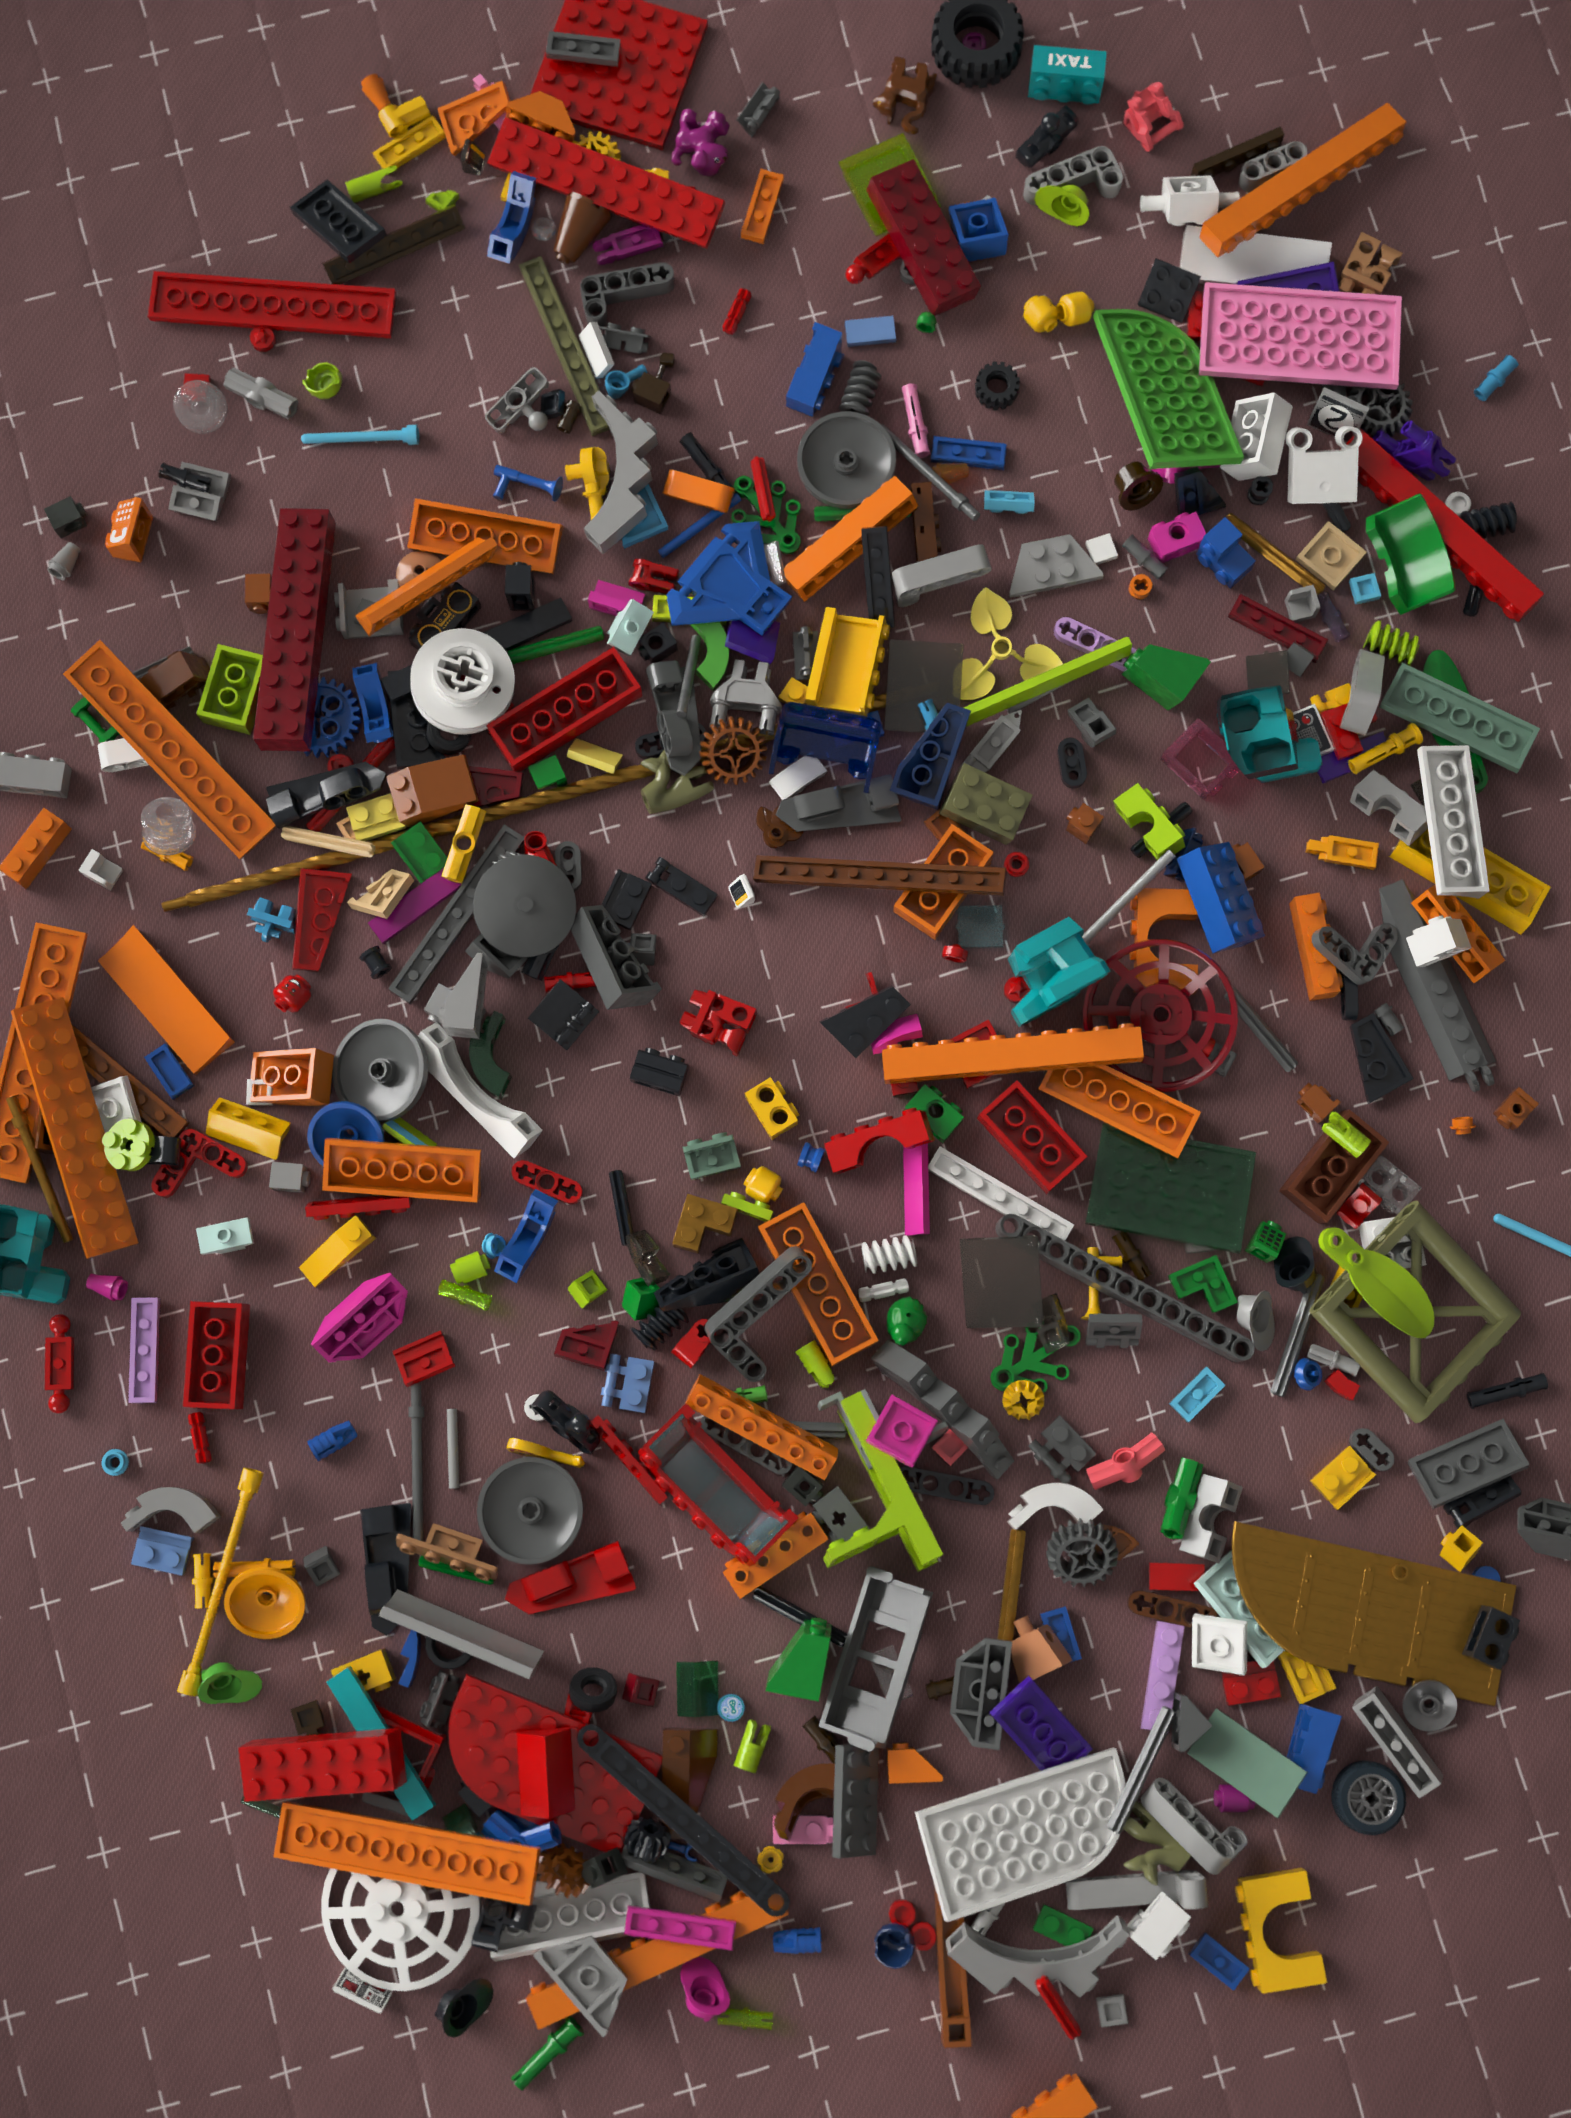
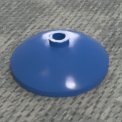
(334, 1121)

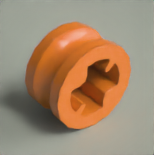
(1141, 594)

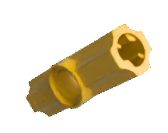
(458, 859)

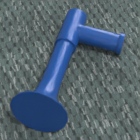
(507, 474)

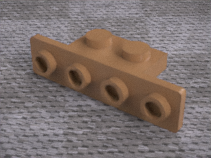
(452, 1548)

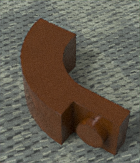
(800, 1790)

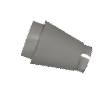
(63, 562)

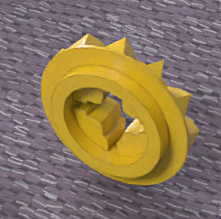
(1030, 1391)

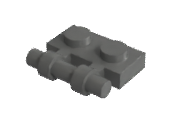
(1114, 1330)
(1067, 1444)

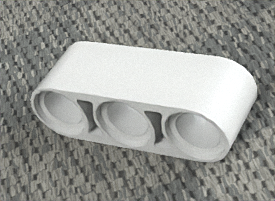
(119, 756)

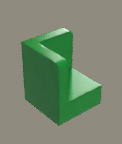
(547, 773)
(639, 1299)

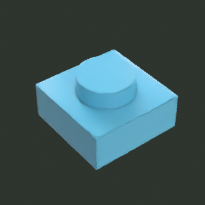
(1364, 588)

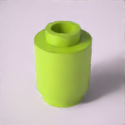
(470, 1267)

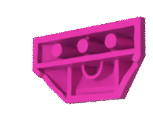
(362, 1320)

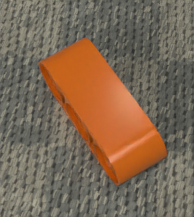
(698, 491)

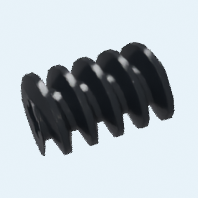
(1491, 519)
(658, 1326)

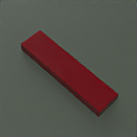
(1275, 626)

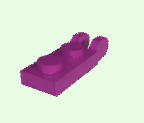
(627, 243)

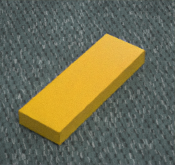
(410, 144)

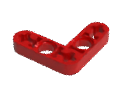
(198, 1151)

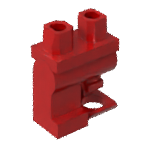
(713, 1013)

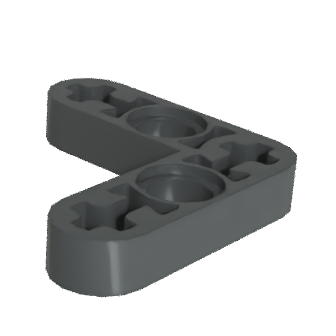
(1356, 958)

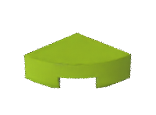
(442, 199)

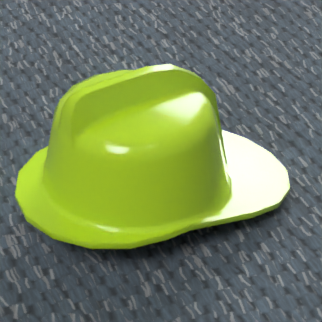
(1064, 203)

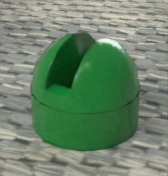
(926, 322)

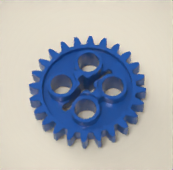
(343, 718)

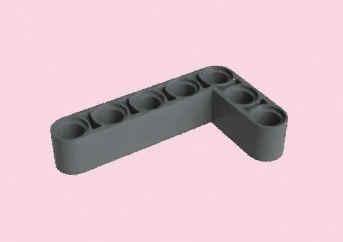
(754, 1310)

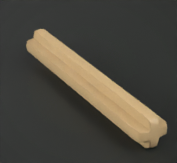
(328, 841)

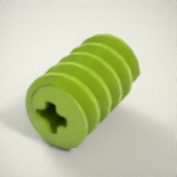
(1392, 642)

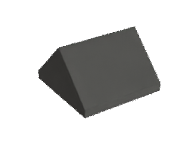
(1188, 1723)

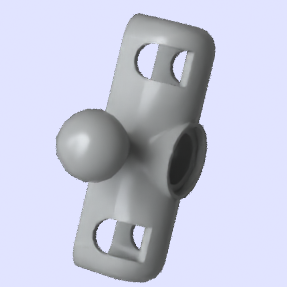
(536, 420)

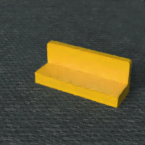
(246, 1128)

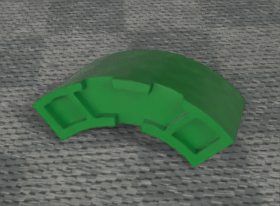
(1413, 553)

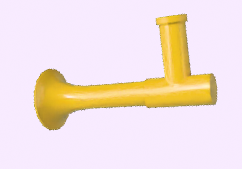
(1093, 1307)

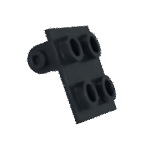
(1169, 290)
(563, 1014)

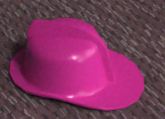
(704, 1988)

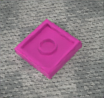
(901, 1431)

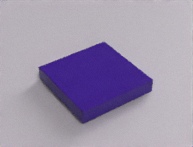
(749, 642)

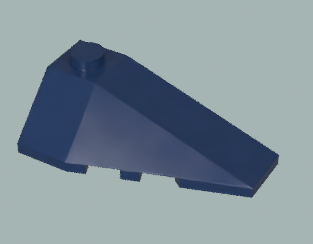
(928, 765)

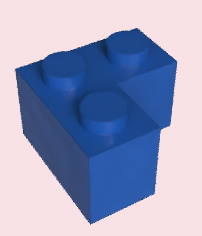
(1224, 554)

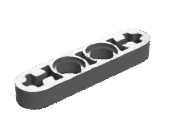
(744, 1448)

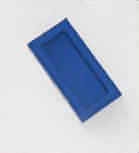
(169, 1071)

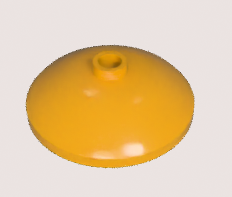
(263, 1614)

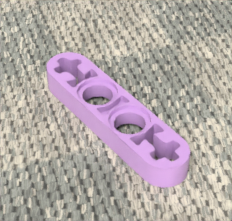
(1100, 639)

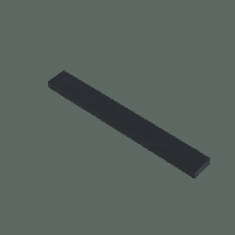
(507, 635)

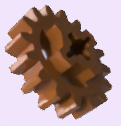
(563, 1870)

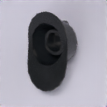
(1295, 1265)
(463, 2006)

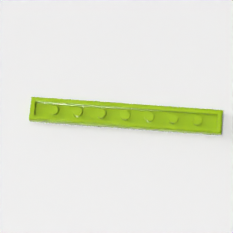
(1049, 680)

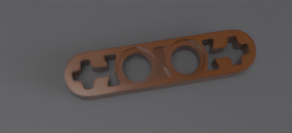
(1179, 1608)

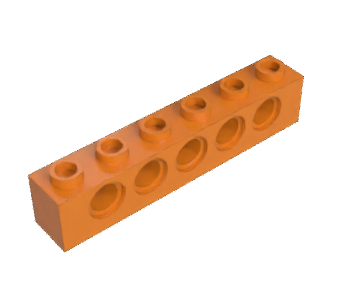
(762, 1427)

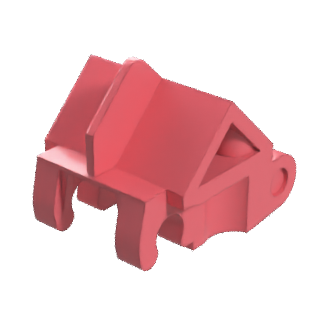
(1147, 107)

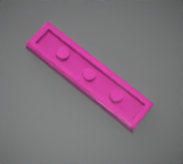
(916, 1191)
(680, 1927)

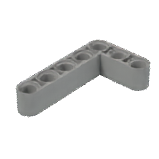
(1184, 1887)

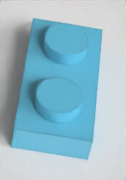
(1010, 501)
(1197, 1394)

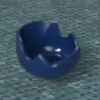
(894, 1945)

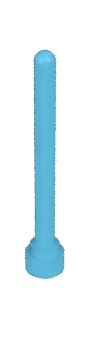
(408, 434)
(1532, 1234)

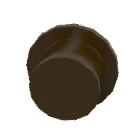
(1137, 486)

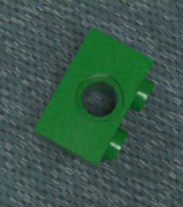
(944, 1125)

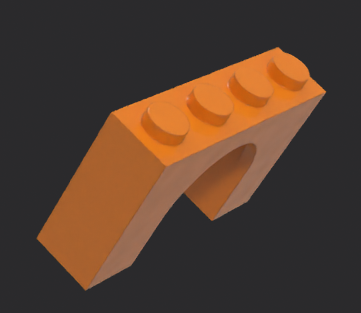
(1151, 907)

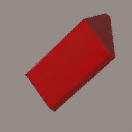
(546, 1772)

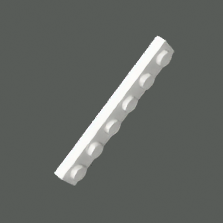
(995, 1193)

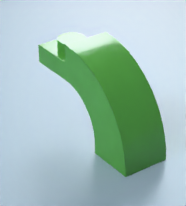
(716, 661)

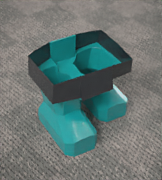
(1264, 735)

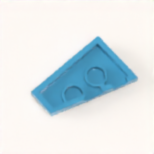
(650, 525)

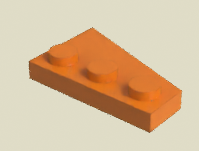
(473, 114)

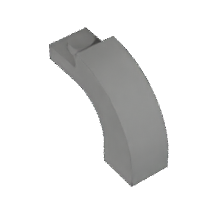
(190, 1505)

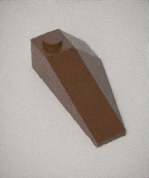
(687, 1764)

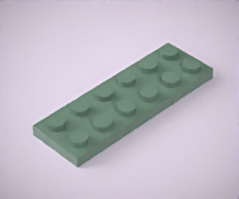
(1459, 717)

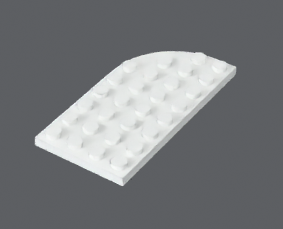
(1022, 1834)

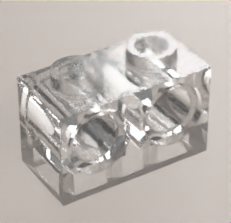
(1392, 1179)

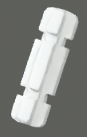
(883, 1290)

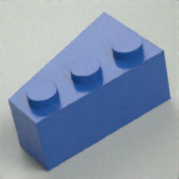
(815, 370)
(1312, 1744)

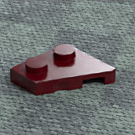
(588, 1344)

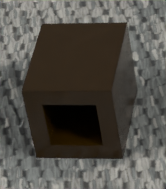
(651, 392)

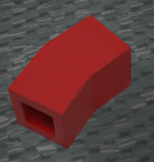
(1341, 1385)

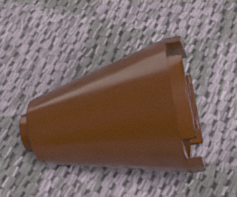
(578, 227)

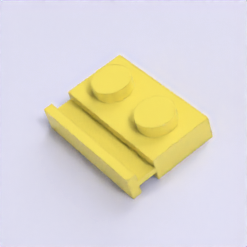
(374, 818)

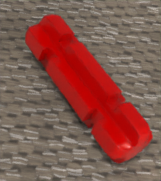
(736, 311)
(199, 1437)

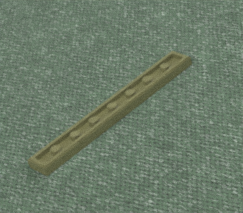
(563, 341)

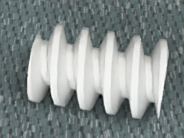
(889, 1254)

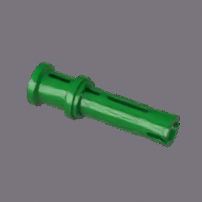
(556, 2044)

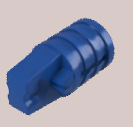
(332, 1440)
(798, 1940)

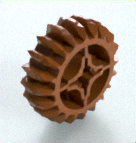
(744, 750)

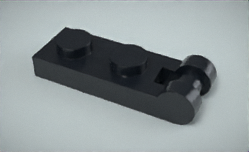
(682, 887)
(1482, 1501)

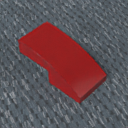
(1174, 1576)

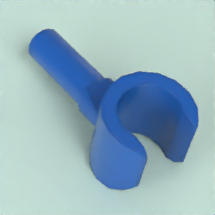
(683, 1849)

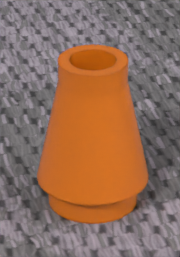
(375, 90)

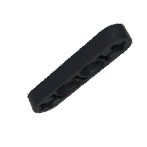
(943, 1486)

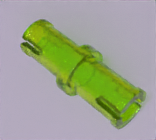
(464, 1295)
(746, 2018)

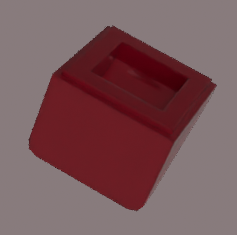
(640, 1689)

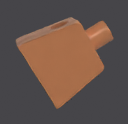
(1036, 1650)

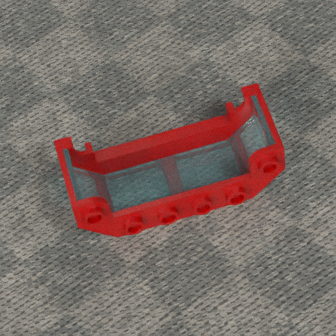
(714, 1489)

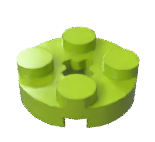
(116, 1140)

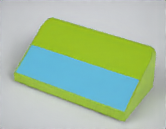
(406, 1133)

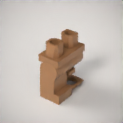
(1360, 275)

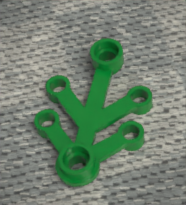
(778, 529)
(1029, 1361)

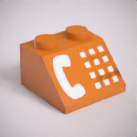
(129, 530)

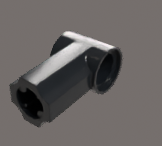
(537, 966)

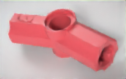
(1126, 1463)

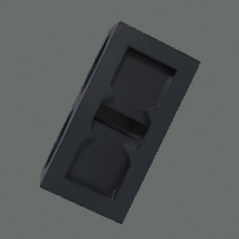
(1484, 1634)

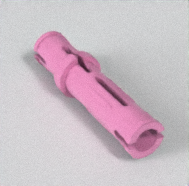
(920, 446)

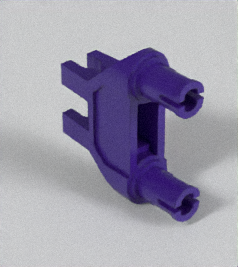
(1418, 452)

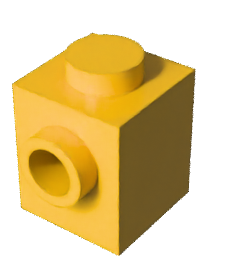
(1460, 1548)

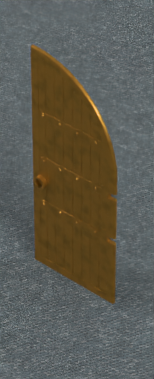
(1367, 1610)

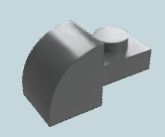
(1091, 723)

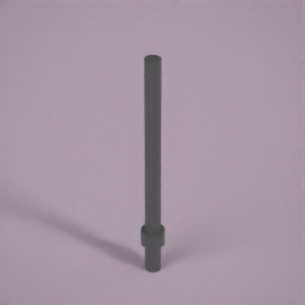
(958, 500)
(416, 1413)

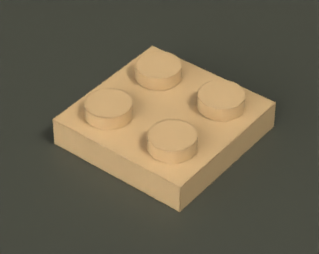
(1331, 555)

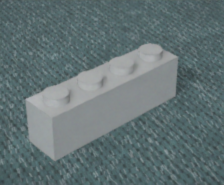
(34, 775)
(1398, 1742)

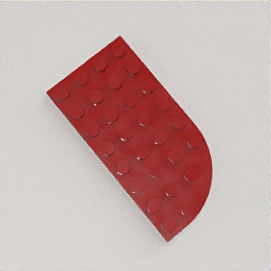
(486, 1757)

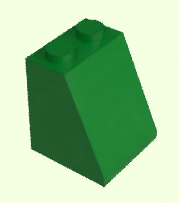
(1164, 673)
(802, 1663)

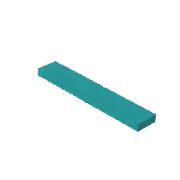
(365, 1716)

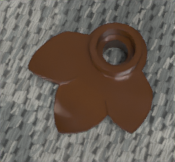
(770, 823)

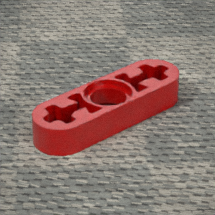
(562, 1196)

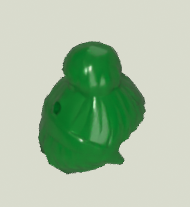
(903, 1328)

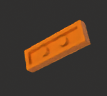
(762, 206)

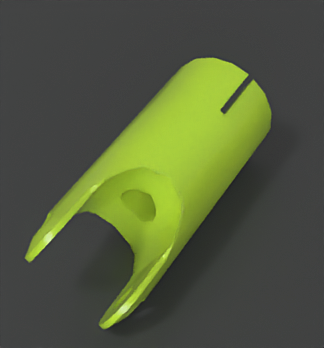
(370, 184)

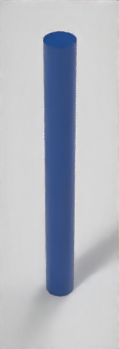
(694, 529)

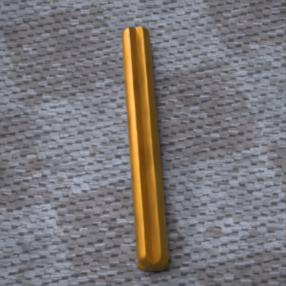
(1275, 555)
(1011, 1584)

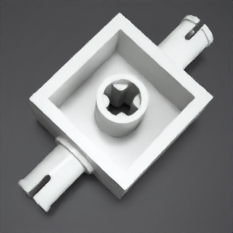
(1188, 199)

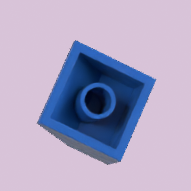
(979, 229)

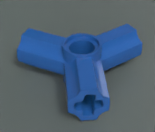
(504, 1829)

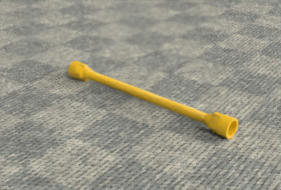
(249, 1484)

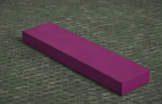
(414, 906)

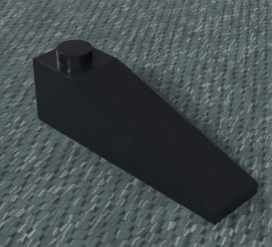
(712, 1281)

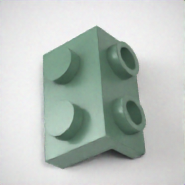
(711, 1156)

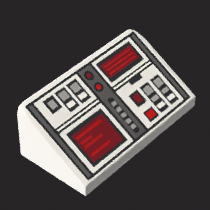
(362, 1992)

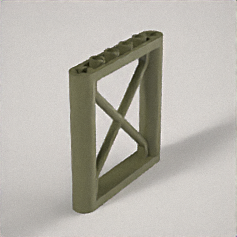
(1494, 1307)

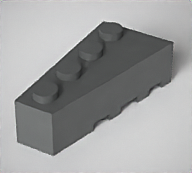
(611, 960)

